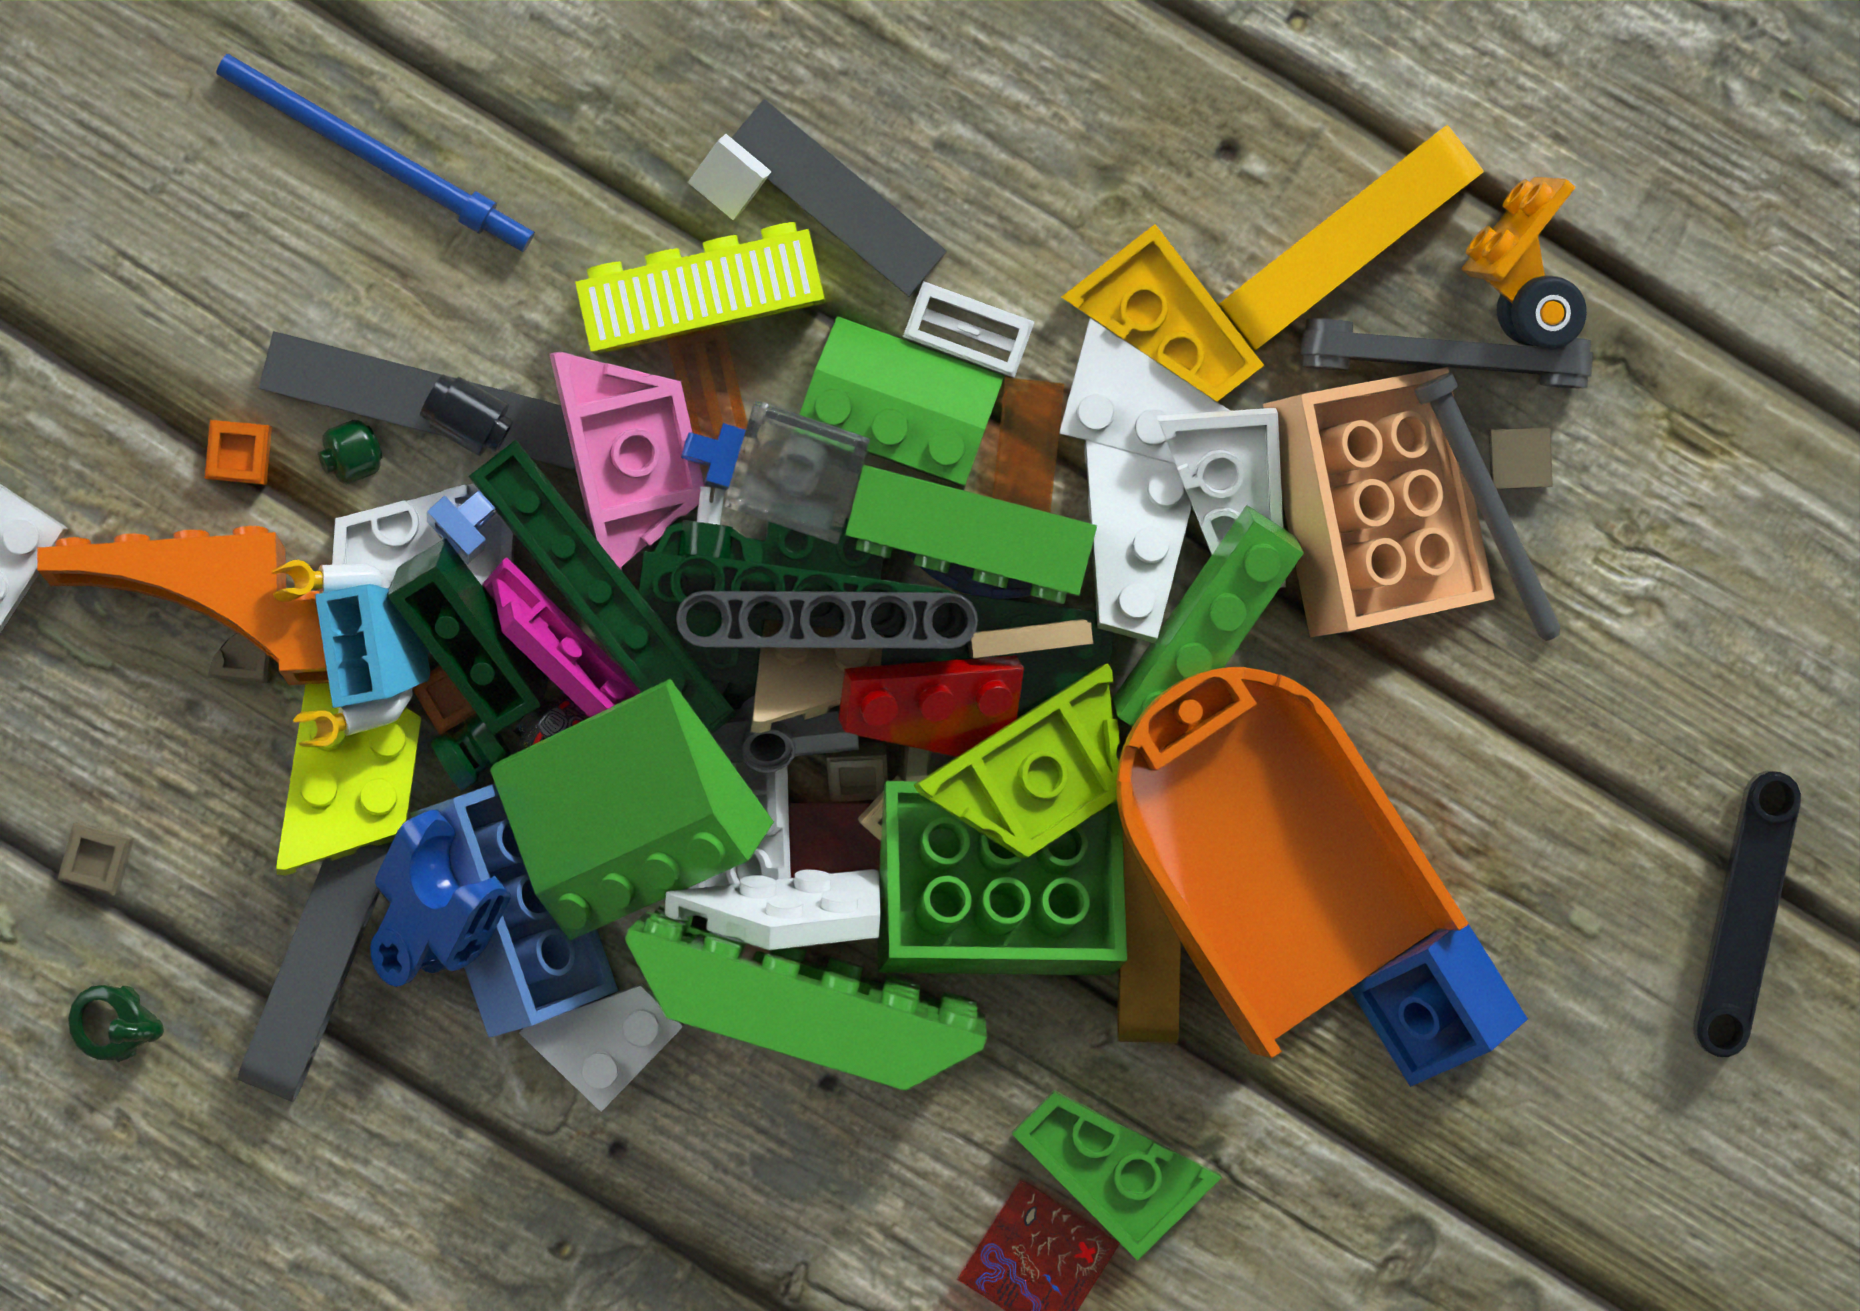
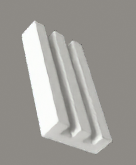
(921, 312)

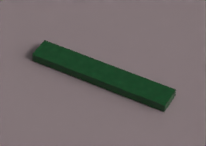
(594, 582)

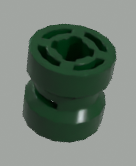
(481, 743)

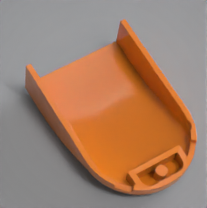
(1271, 847)

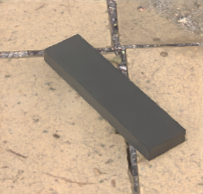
(839, 199)

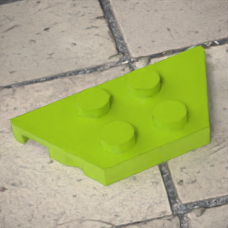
(1037, 771)

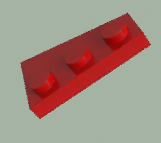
(932, 704)

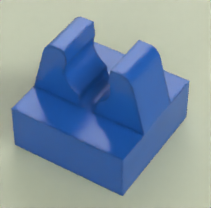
(717, 454)

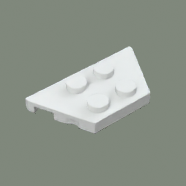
(787, 911)

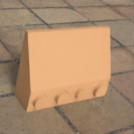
(1377, 506)

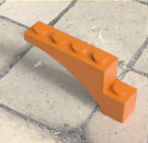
(211, 575)

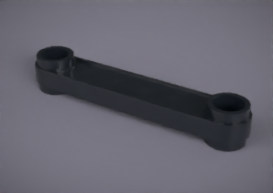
(1747, 913)

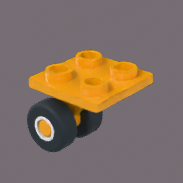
(1530, 305)

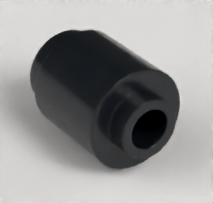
(467, 415)

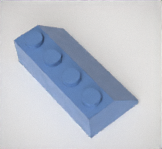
(529, 963)

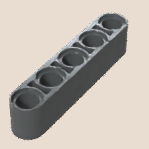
(856, 626)
(313, 973)

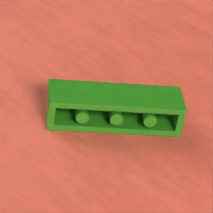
(971, 531)
(1214, 610)

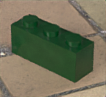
(465, 636)

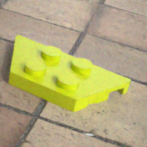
(348, 790)

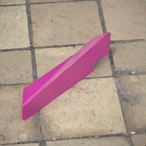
(556, 642)

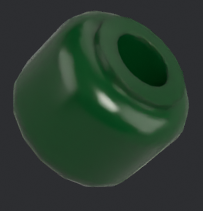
(350, 451)

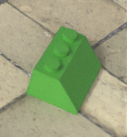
(905, 398)

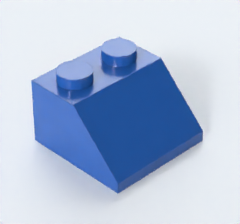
(1439, 1004)

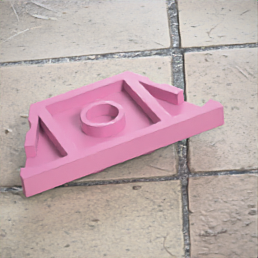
(627, 451)

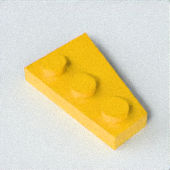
(1167, 314)

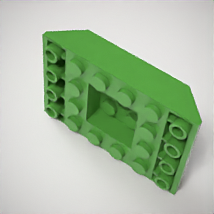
(803, 1006)

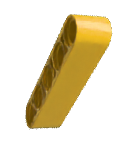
(1351, 237)

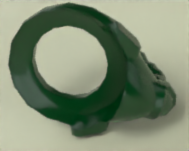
(126, 1034)

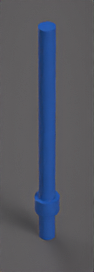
(473, 210)

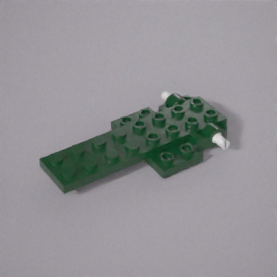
(736, 668)

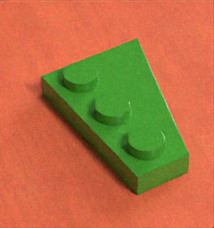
(1114, 1171)

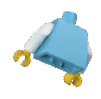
(366, 644)

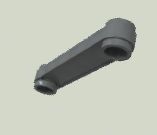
(1332, 346)

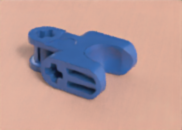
(430, 916)

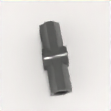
(784, 740)

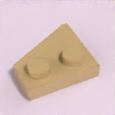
(802, 679)

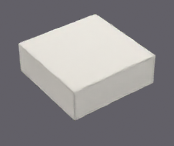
(729, 176)

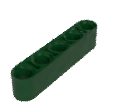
(731, 573)

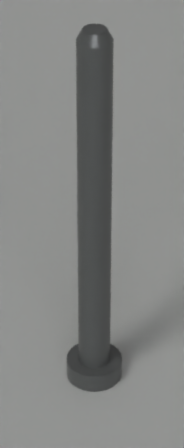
(1489, 502)

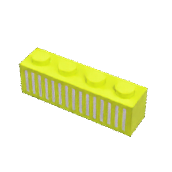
(700, 290)

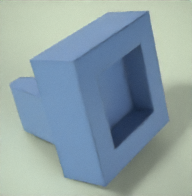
(462, 524)

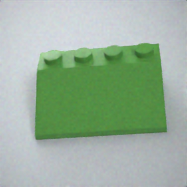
(627, 810)
(979, 909)

